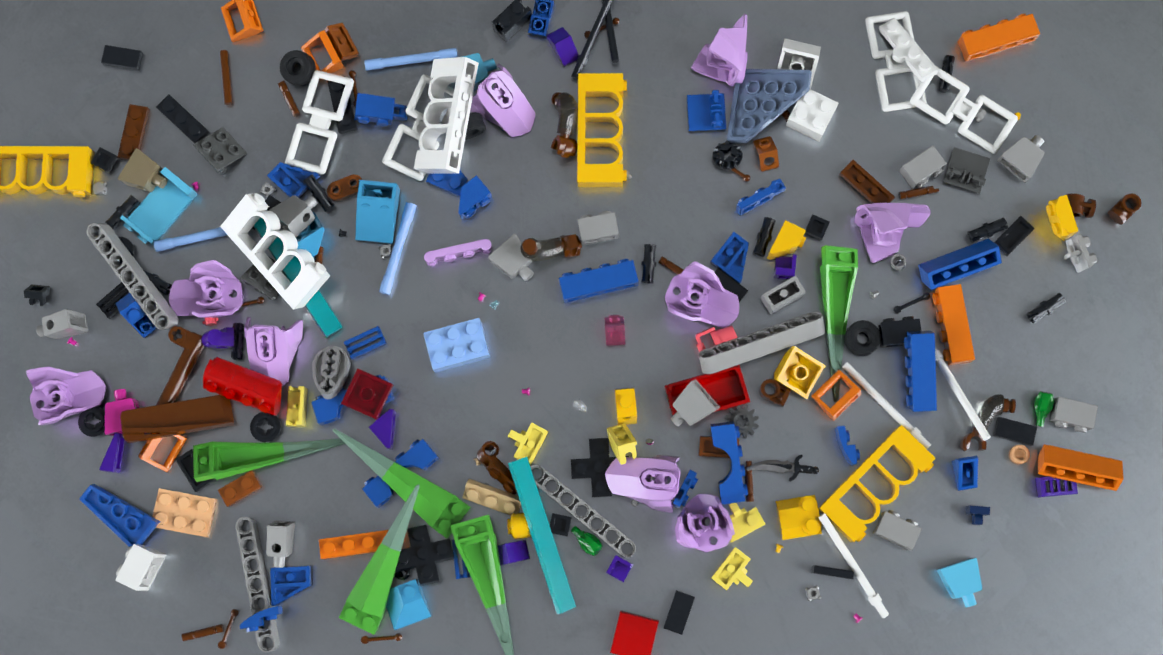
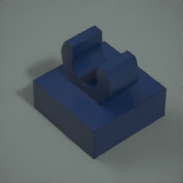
(977, 513)

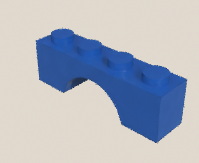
(330, 409)
(418, 456)
(731, 487)

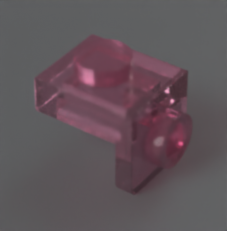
(614, 330)

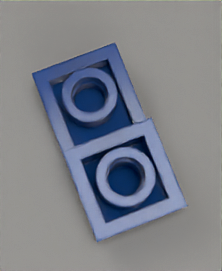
(541, 17)
(849, 451)
(257, 619)

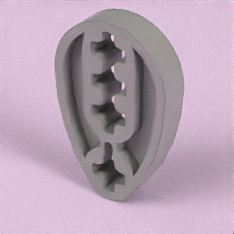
(321, 370)

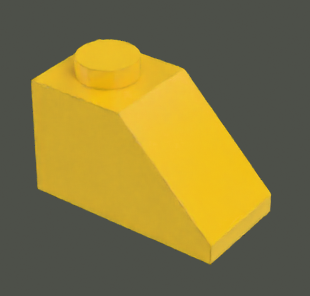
(787, 241)

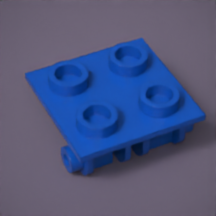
(706, 111)

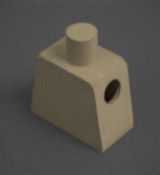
(142, 173)

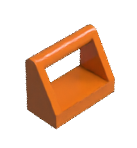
(249, 17)
(319, 38)
(838, 408)
(150, 446)

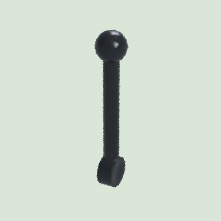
(897, 309)

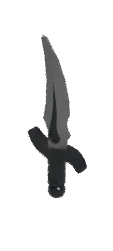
(782, 467)

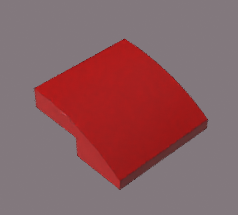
(634, 635)

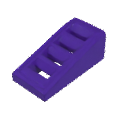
(113, 457)
(1041, 487)

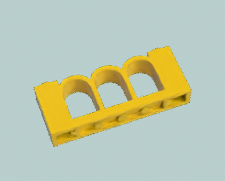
(600, 85)
(79, 169)
(909, 449)

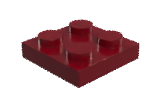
(367, 394)

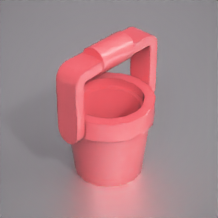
(718, 336)

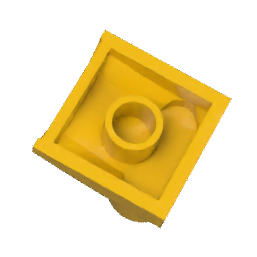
(1061, 218)
(798, 371)
(799, 517)

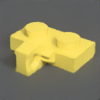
(528, 442)
(744, 521)
(733, 570)

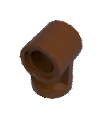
(1079, 206)
(1120, 212)
(780, 392)

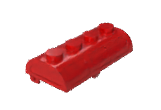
(243, 385)
(725, 387)

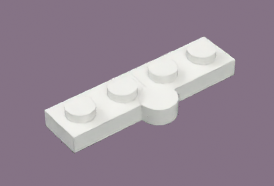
(907, 49)

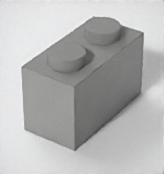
(923, 167)
(598, 228)
(782, 295)
(1073, 414)
(897, 530)

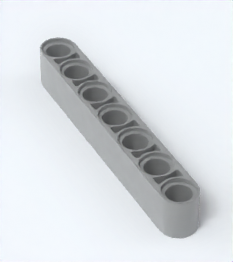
(125, 271)
(761, 342)
(590, 515)
(251, 575)

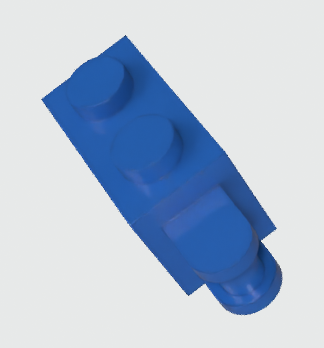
(378, 110)

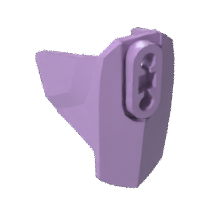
(726, 55)
(510, 111)
(884, 224)
(196, 294)
(714, 302)
(275, 352)
(75, 390)
(634, 480)

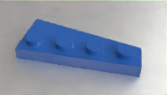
(121, 517)

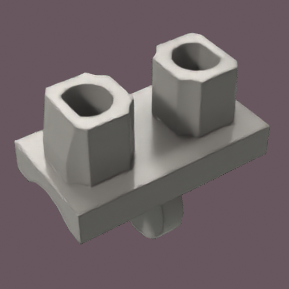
(1079, 254)

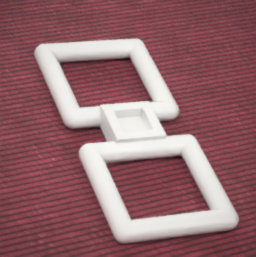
(892, 66)
(966, 111)
(319, 122)
(415, 131)

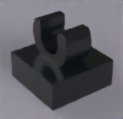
(37, 292)

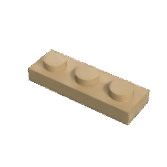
(491, 497)

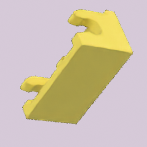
(296, 406)
(621, 442)

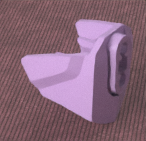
(691, 525)

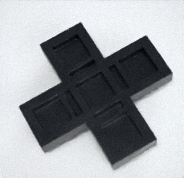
(595, 467)
(424, 555)

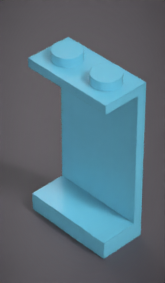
(160, 208)

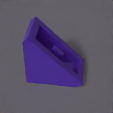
(563, 46)
(385, 428)
(513, 552)

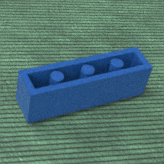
(960, 263)
(598, 281)
(921, 371)

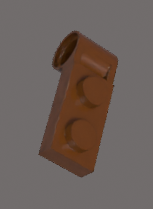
(495, 467)

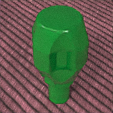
(1043, 406)
(587, 541)

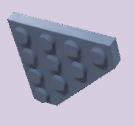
(764, 98)

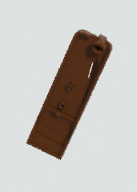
(176, 418)

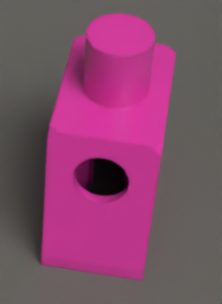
(114, 409)

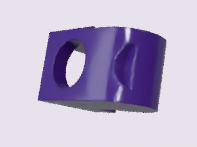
(219, 338)

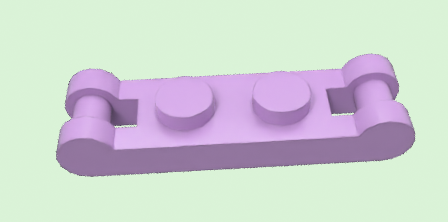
(450, 253)

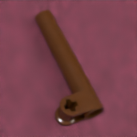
(192, 350)

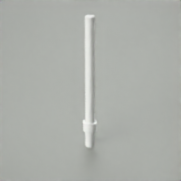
(961, 396)
(915, 432)
(874, 598)

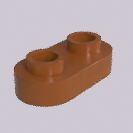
(345, 188)

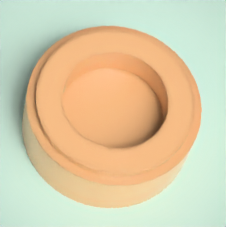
(1019, 454)

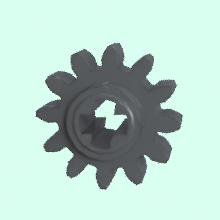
(746, 415)

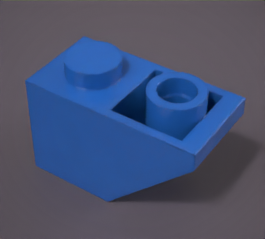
(473, 196)
(135, 315)

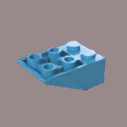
(376, 211)

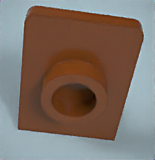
(765, 149)

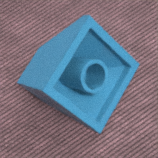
(311, 237)
(407, 604)

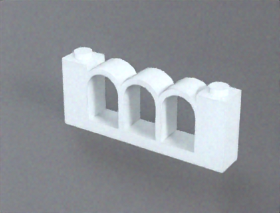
(444, 72)
(312, 273)

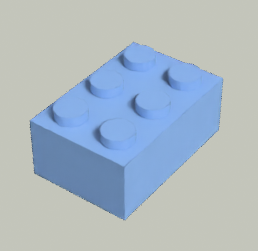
(456, 345)

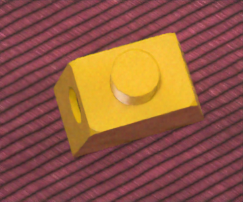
(626, 406)

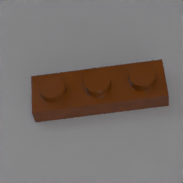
(133, 131)
(866, 184)

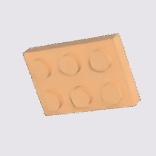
(184, 512)

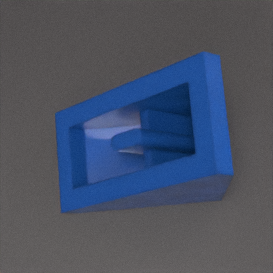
(966, 472)

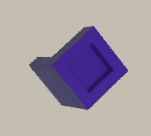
(785, 267)
(619, 568)

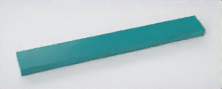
(317, 304)
(541, 535)

